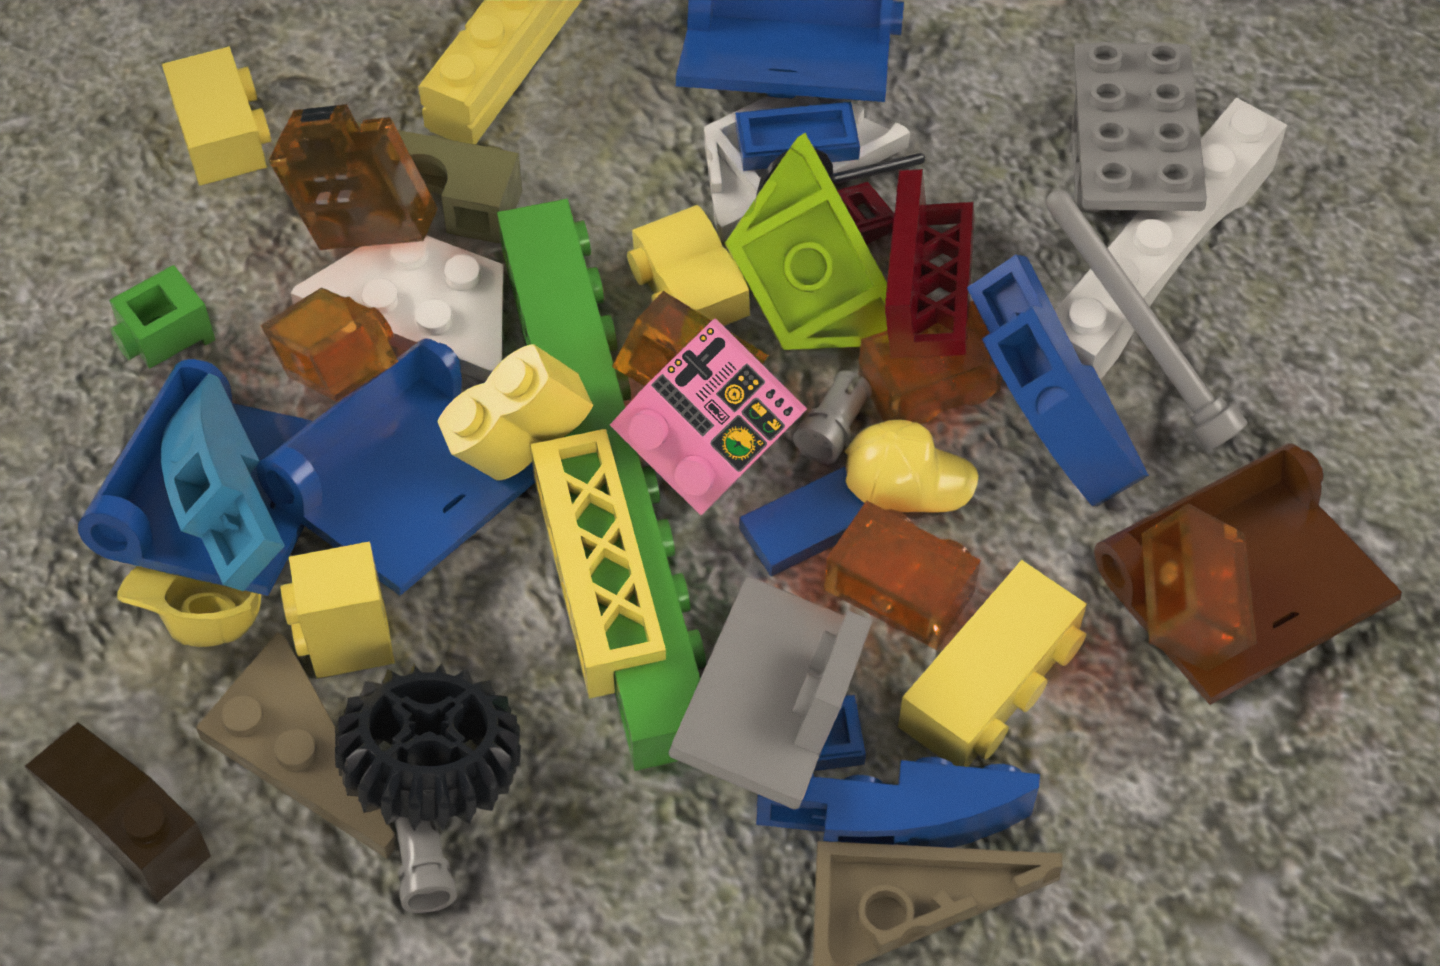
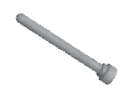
(1212, 416)

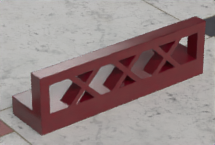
(914, 277)

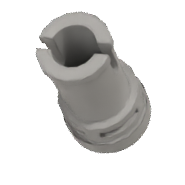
(827, 427)
(424, 871)

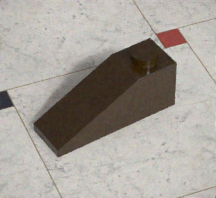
(121, 810)

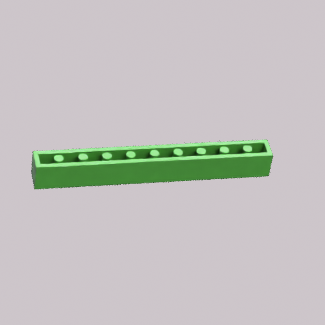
(561, 316)

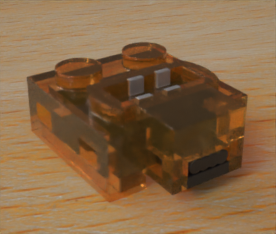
(351, 180)

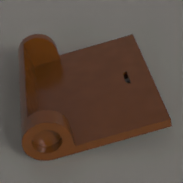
(1297, 565)

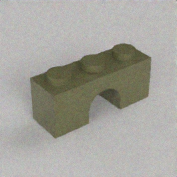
(471, 182)

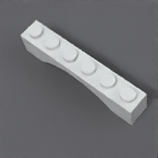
(1236, 160)

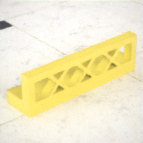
(576, 571)

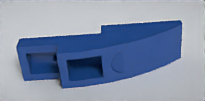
(1052, 385)
(928, 806)

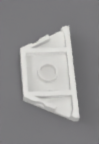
(736, 189)
(426, 293)

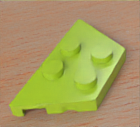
(808, 259)

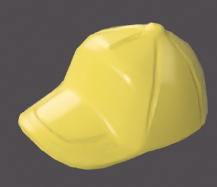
(903, 470)
(190, 608)

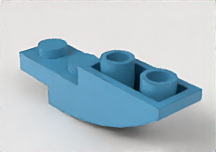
(211, 487)

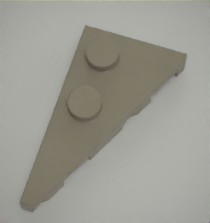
(285, 736)
(896, 894)

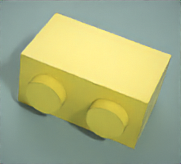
(216, 115)
(338, 610)

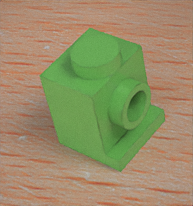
(160, 318)

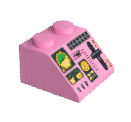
(707, 416)

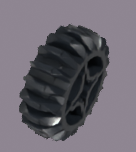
(428, 766)

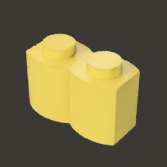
(690, 263)
(520, 404)

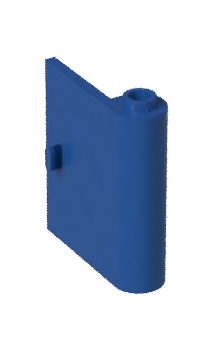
(790, 47)
(385, 472)
(132, 511)

